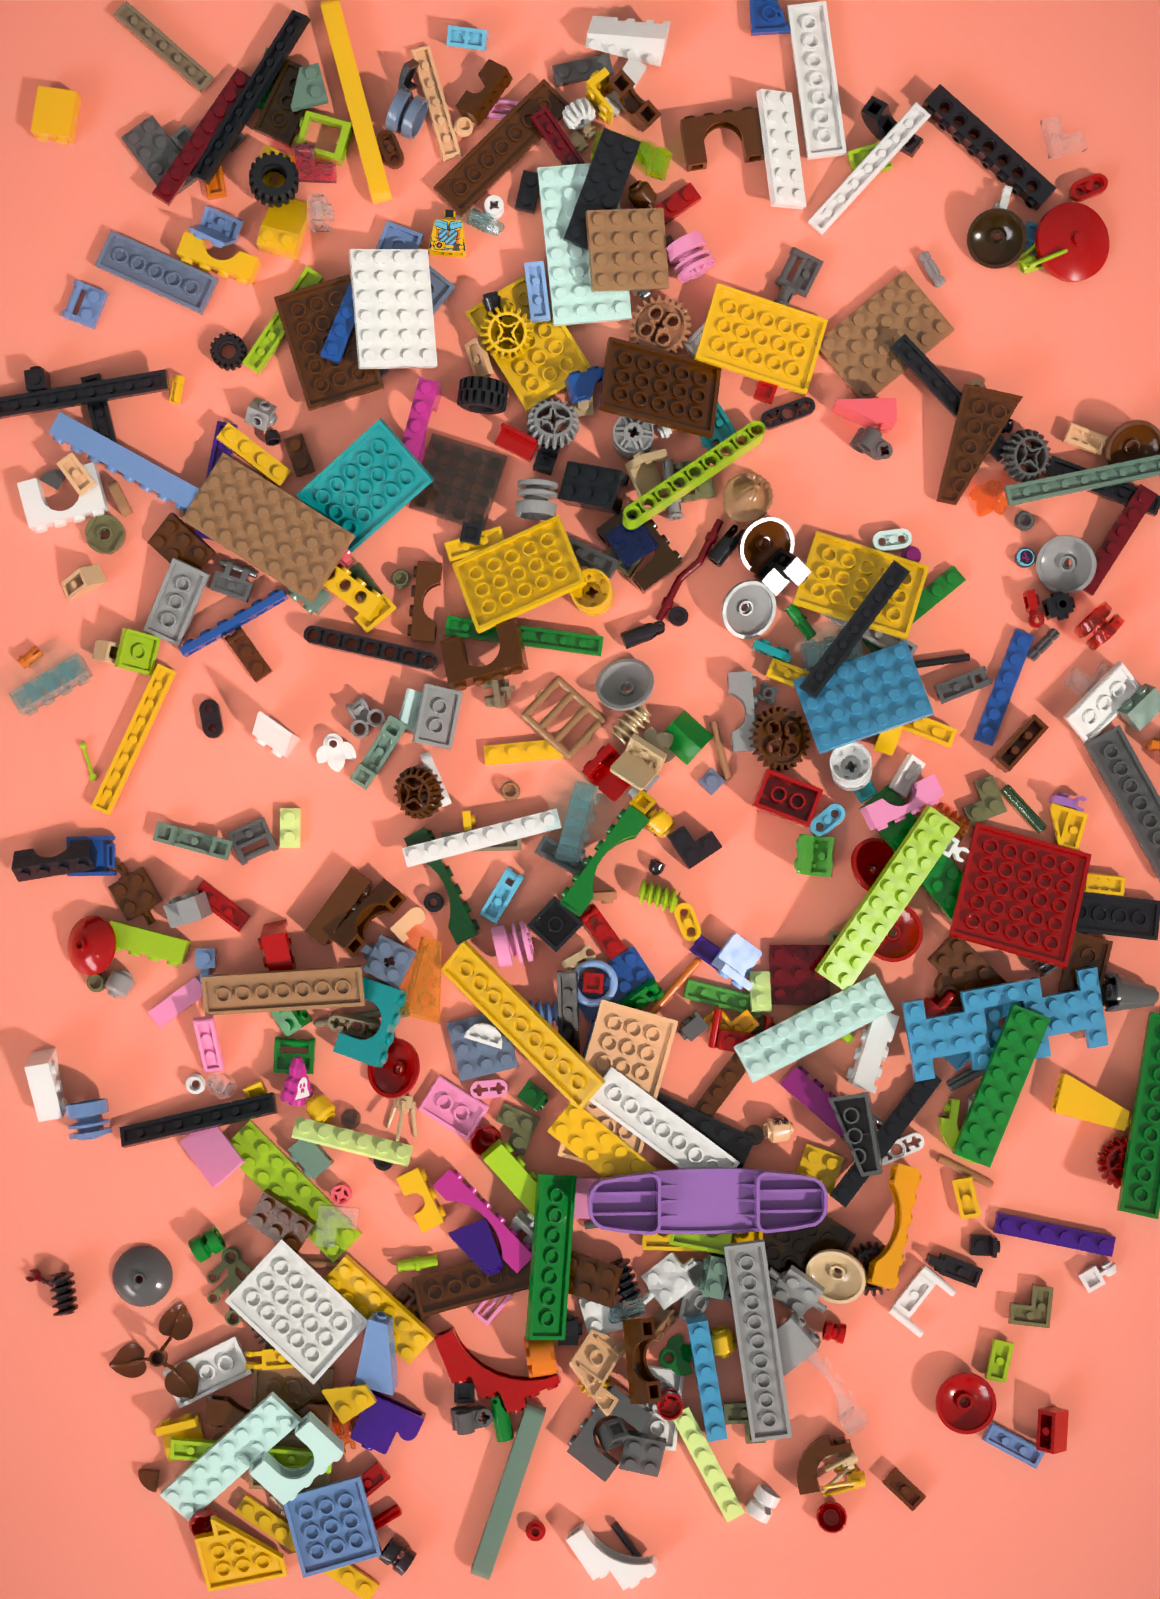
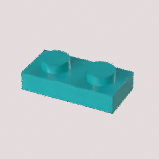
(780, 653)

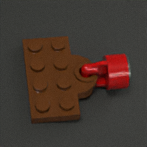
(959, 970)

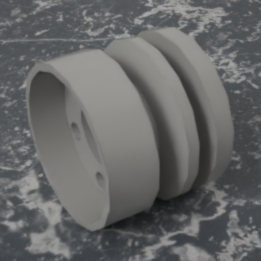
(628, 446)
(536, 495)

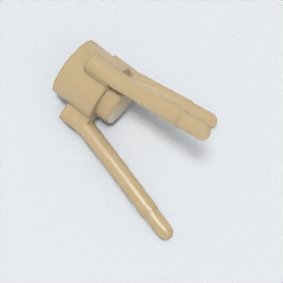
(404, 1104)
(847, 1460)

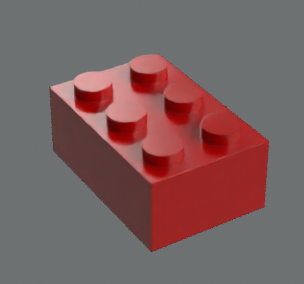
(787, 798)

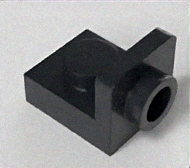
(984, 1245)

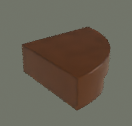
(149, 1479)

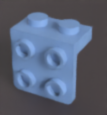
(217, 227)

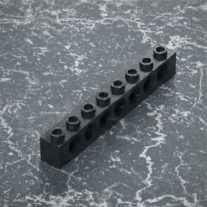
(986, 137)

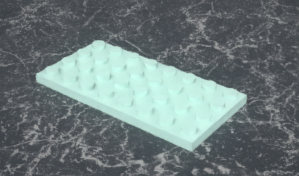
(567, 263)

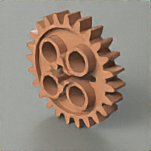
(644, 320)

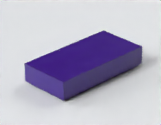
(705, 950)

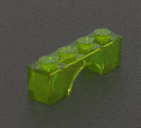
(654, 159)

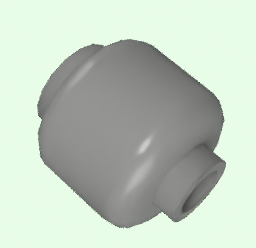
(119, 983)

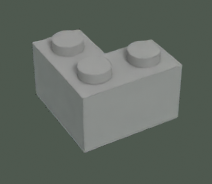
(188, 909)

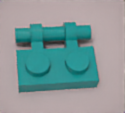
(722, 429)

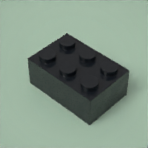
(593, 487)

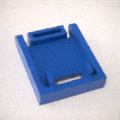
(105, 857)

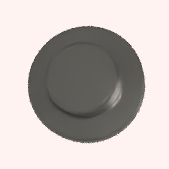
(1024, 521)

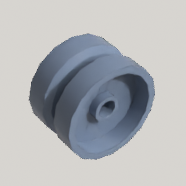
(406, 113)

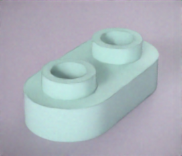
(891, 539)

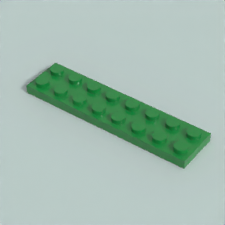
(944, 878)
(1001, 1085)
(551, 1257)

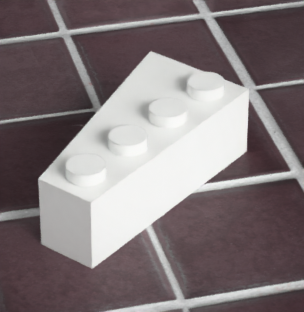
(629, 38)
(871, 1052)

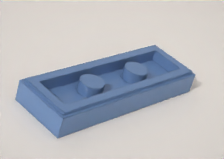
(1012, 1444)

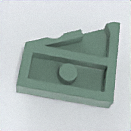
(309, 88)

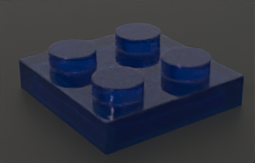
(631, 544)

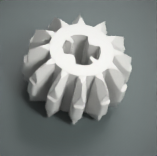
(579, 114)

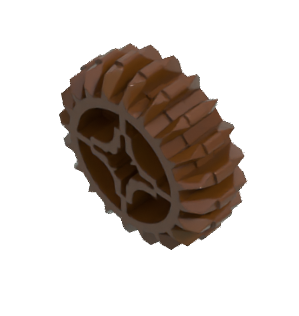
(412, 791)

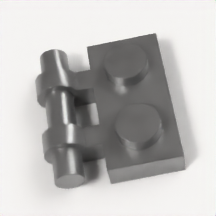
(231, 585)

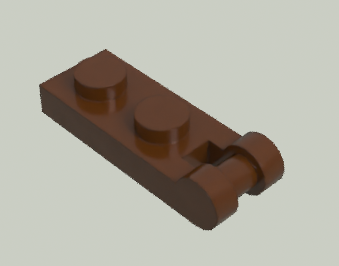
(249, 655)

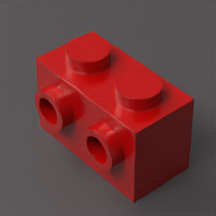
(1052, 1430)

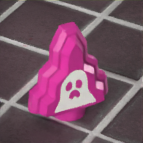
(297, 1085)

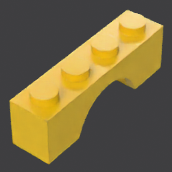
(240, 267)

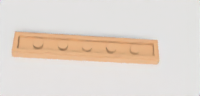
(437, 105)

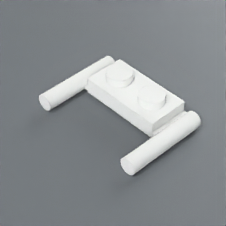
(914, 1295)

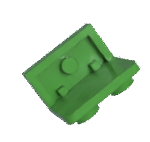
(814, 855)

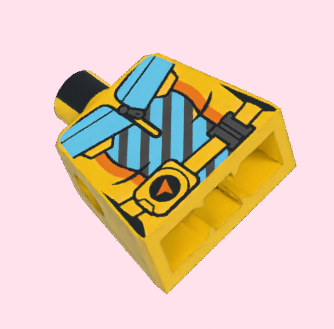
(448, 237)

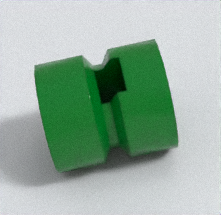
(208, 1243)

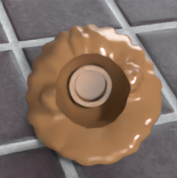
(747, 497)

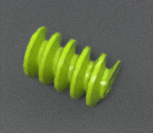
(658, 896)

